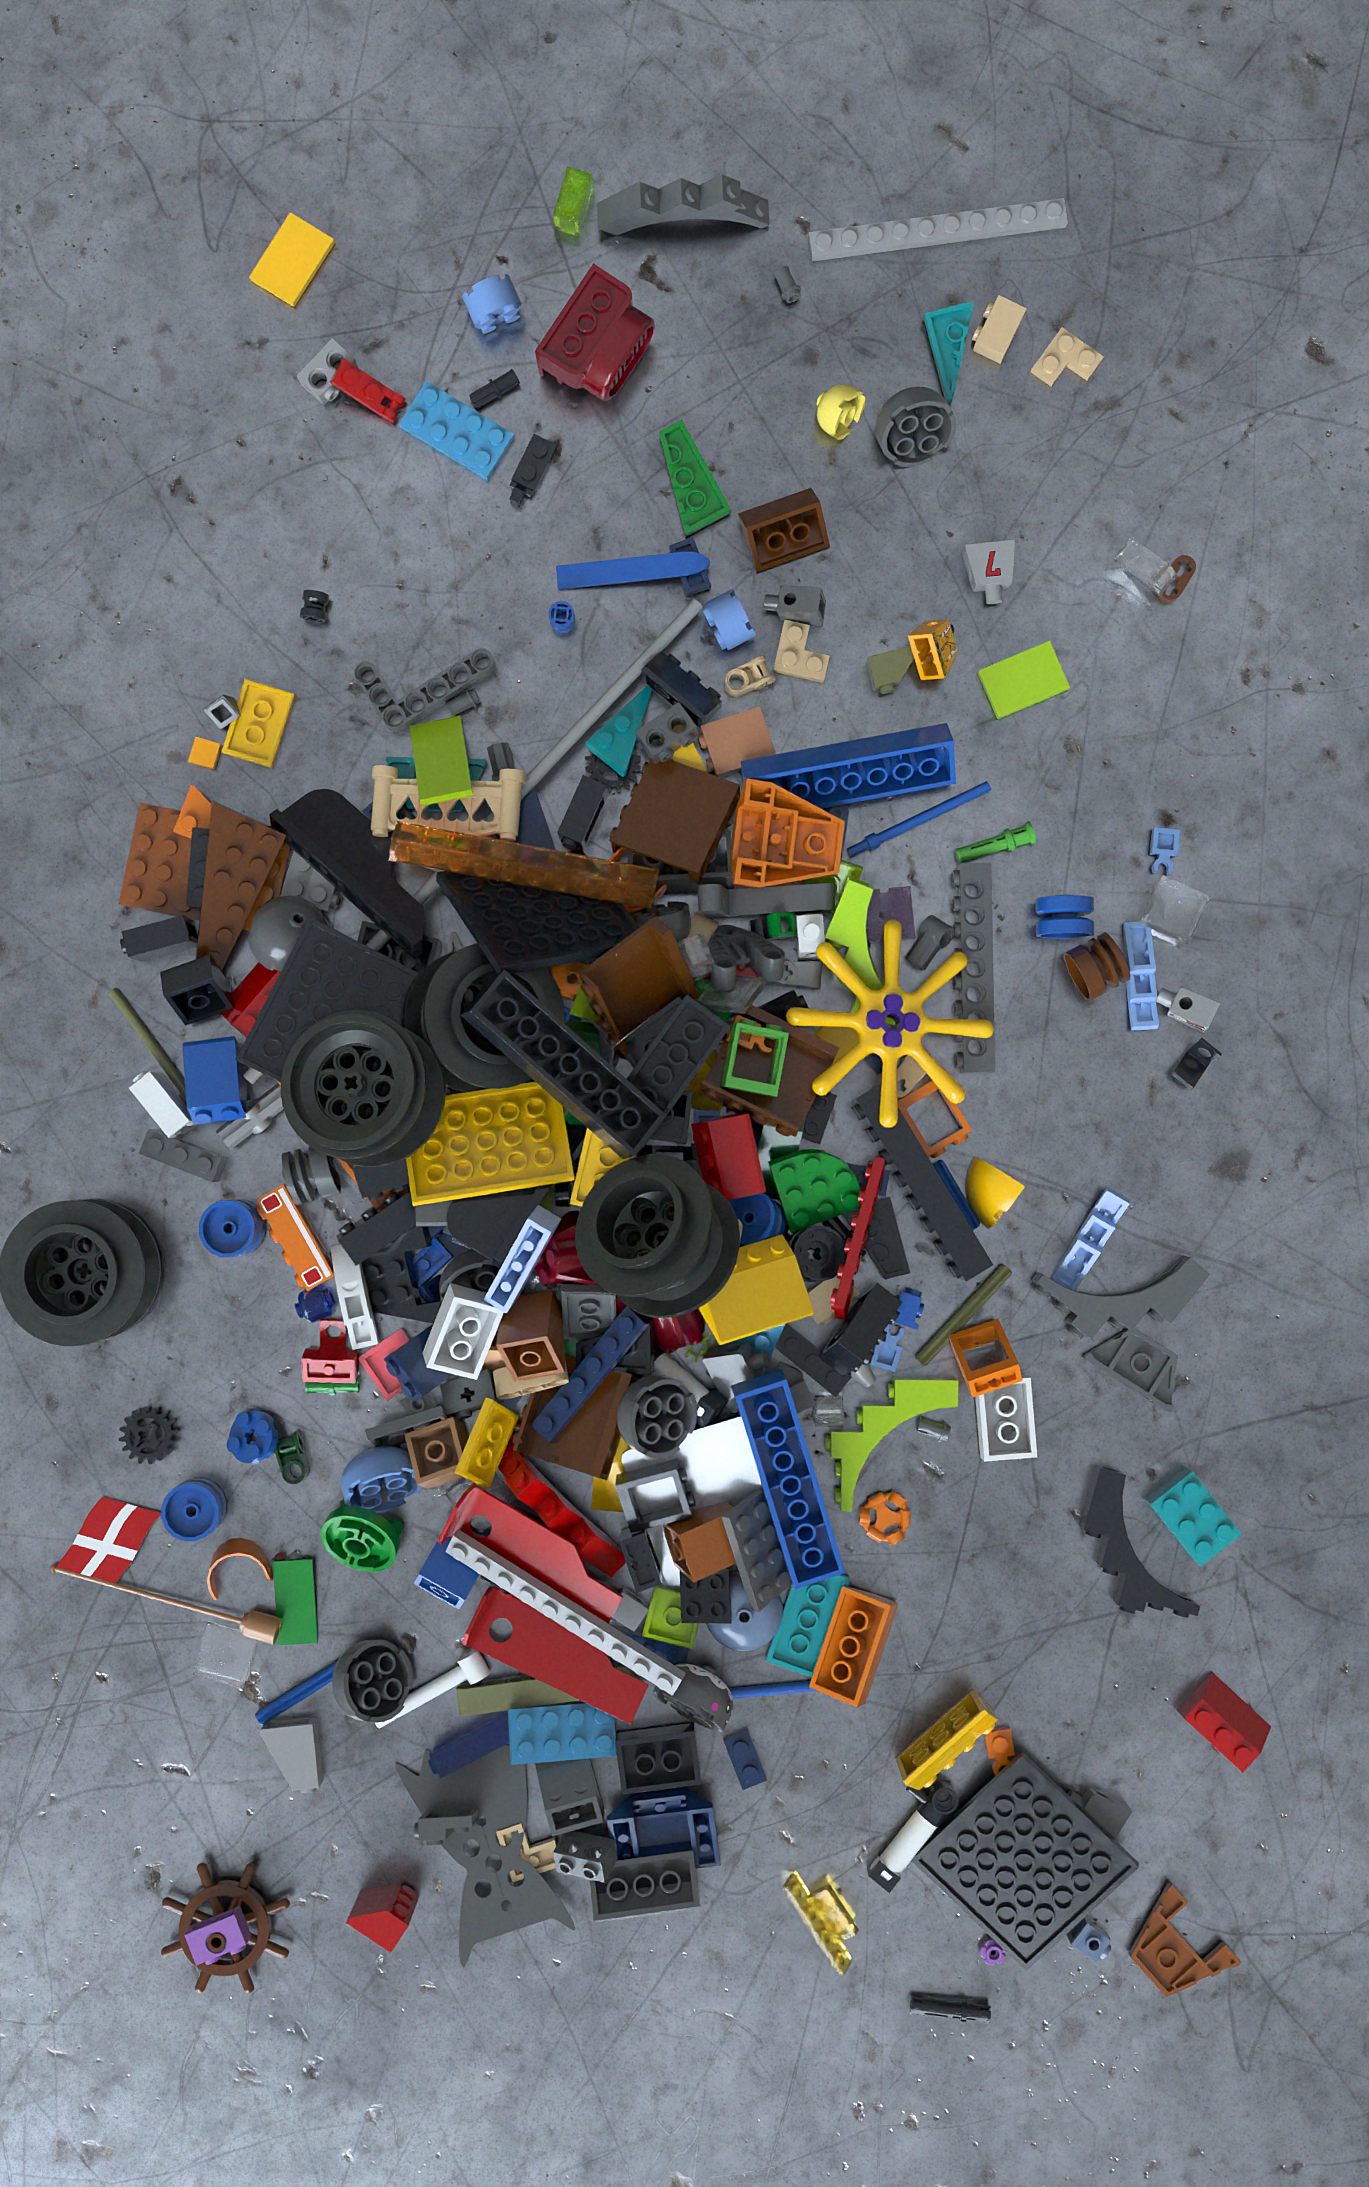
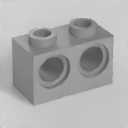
(322, 368)

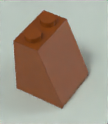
(532, 1336)
(700, 1542)

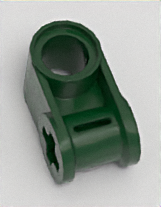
(292, 1455)

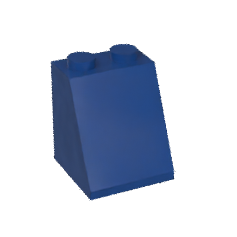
(214, 1080)
(446, 1576)

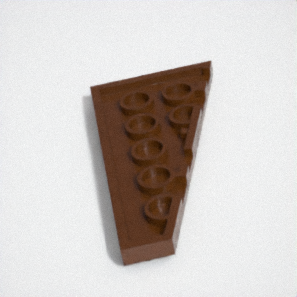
(235, 868)

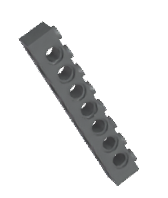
(980, 876)

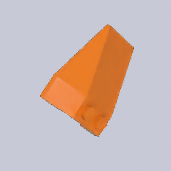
(782, 837)

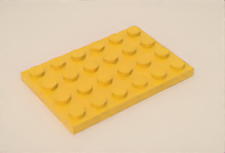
(492, 1145)

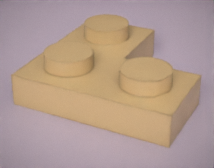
(1064, 352)
(792, 657)
(538, 1855)

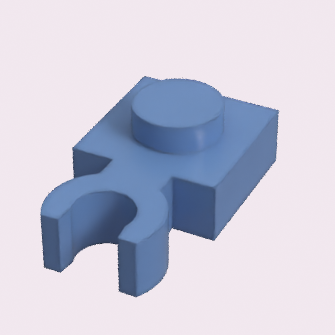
(1164, 845)
(887, 1352)

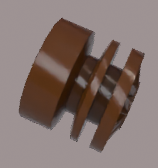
(1101, 964)

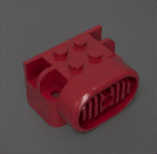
(596, 337)

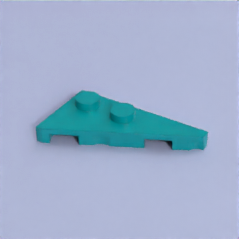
(947, 337)
(617, 738)

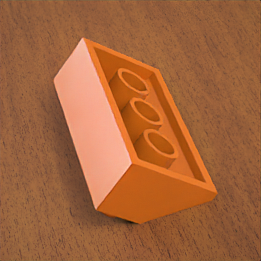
(853, 1645)

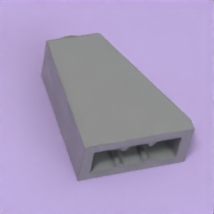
(296, 1751)

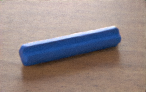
(956, 1193)

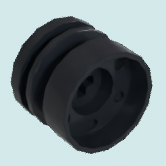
(827, 1253)

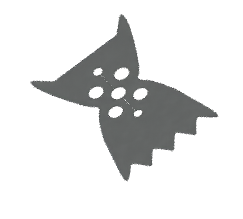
(502, 1800)

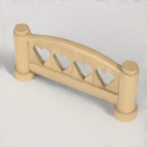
(501, 795)

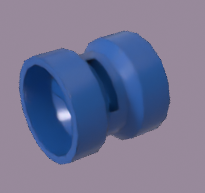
(564, 621)

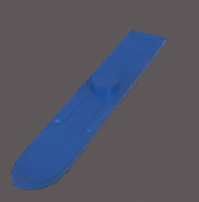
(630, 569)

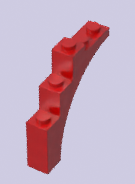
(559, 1513)

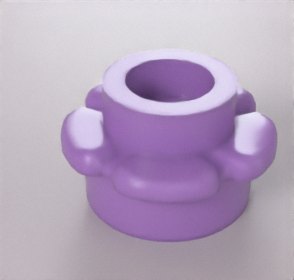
(985, 1952)

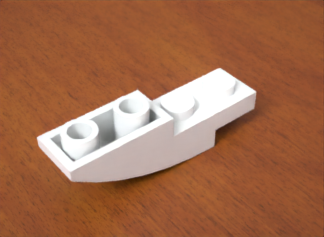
(354, 1299)

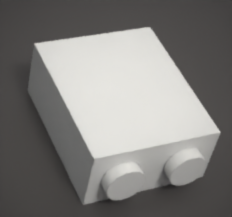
(162, 1103)

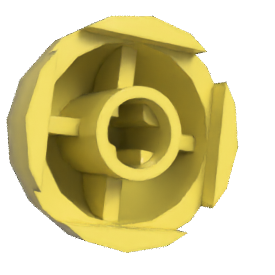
(838, 408)

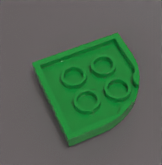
(814, 1187)

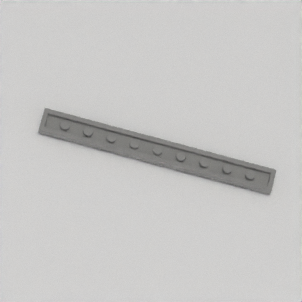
(938, 229)
(565, 1612)

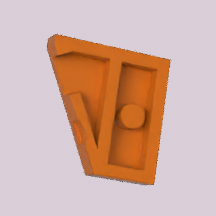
(194, 813)

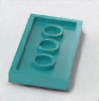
(805, 1625)

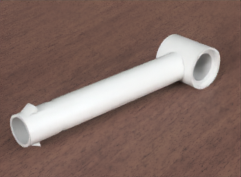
(470, 1668)

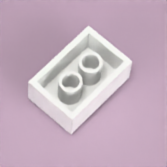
(462, 1332)
(1007, 1422)

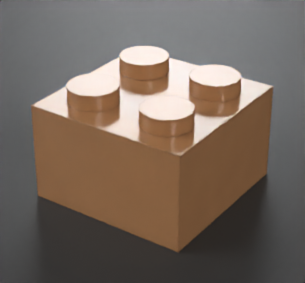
(436, 1452)

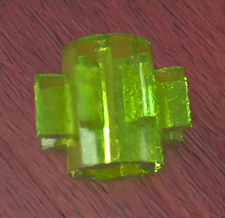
(691, 1350)

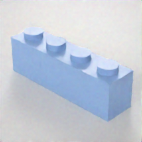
(522, 1259)

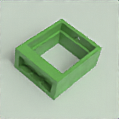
(772, 1032)

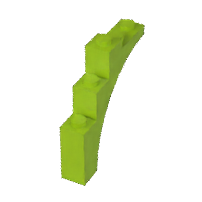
(849, 930)
(852, 1446)

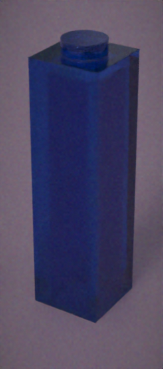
(470, 1746)

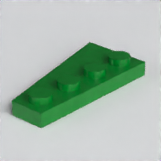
(694, 486)

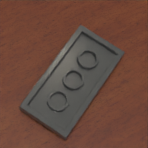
(756, 1550)

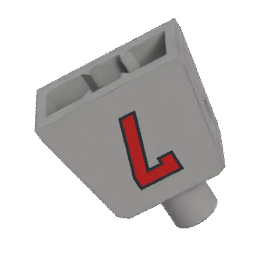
(990, 567)

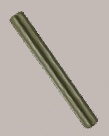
(964, 1314)

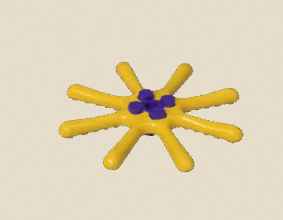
(876, 1036)

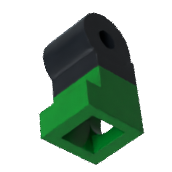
(771, 927)

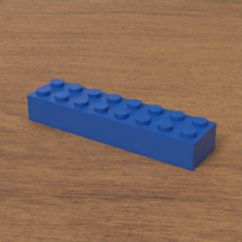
(862, 767)
(788, 1478)

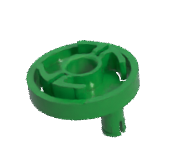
(360, 1536)

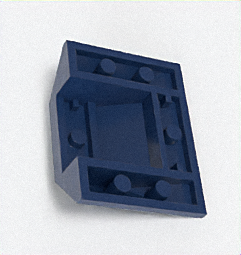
(665, 1824)

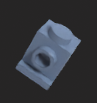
(1084, 1933)

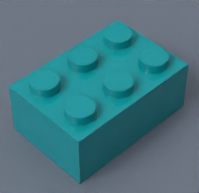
(1193, 1516)

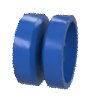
(1064, 914)
(760, 1218)
(217, 1233)
(188, 1523)

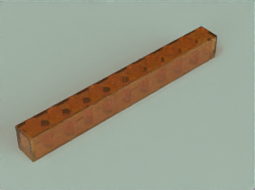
(523, 864)

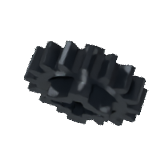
(603, 771)
(139, 1430)

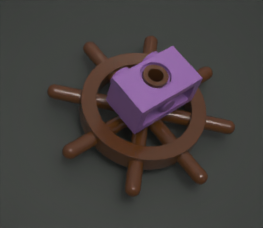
(226, 1930)

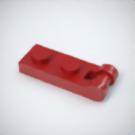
(366, 390)

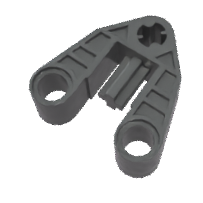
(740, 946)

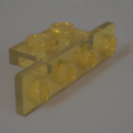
(825, 1918)

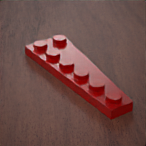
(867, 1198)

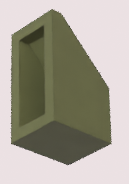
(889, 669)

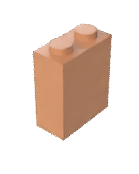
(735, 740)

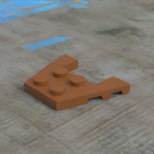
(1167, 1955)

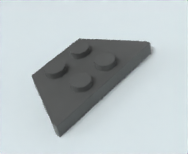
(1139, 1365)

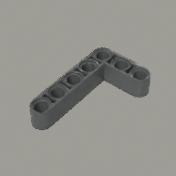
(425, 691)
(721, 903)

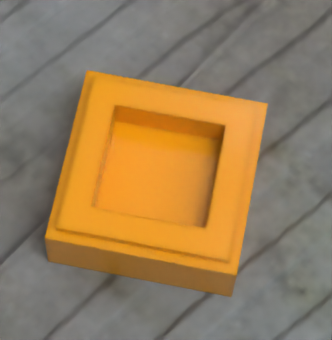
(205, 753)

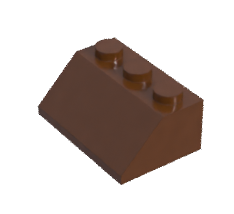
(784, 529)

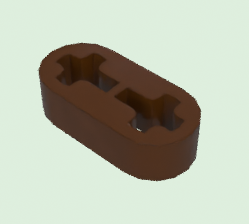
(1181, 582)

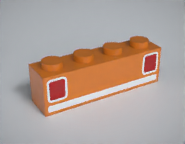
(296, 1237)

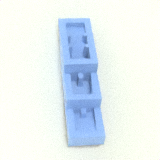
(1142, 983)
(1090, 1239)

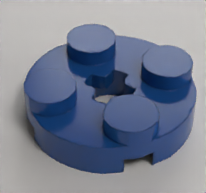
(241, 1430)

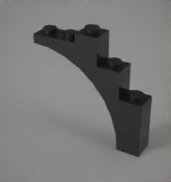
(1135, 1585)

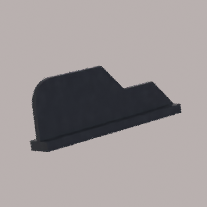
(342, 849)
(494, 1220)

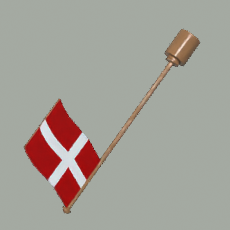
(109, 1546)

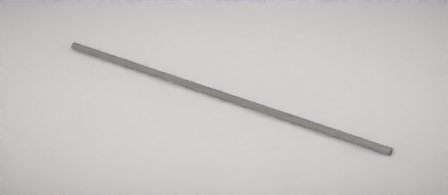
(561, 747)

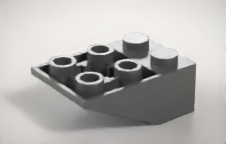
(569, 1795)

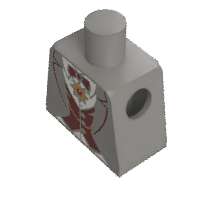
(1200, 1010)

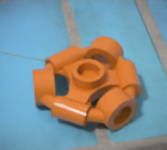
(885, 1517)

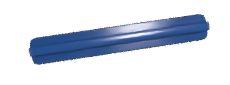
(295, 1695)

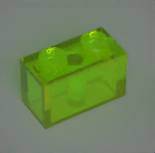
(573, 201)

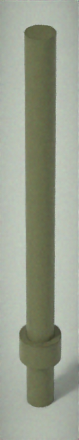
(149, 1041)

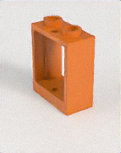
(956, 1137)
(980, 1380)

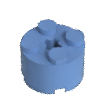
(492, 303)
(730, 619)

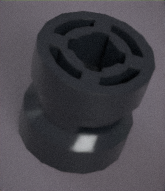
(314, 606)

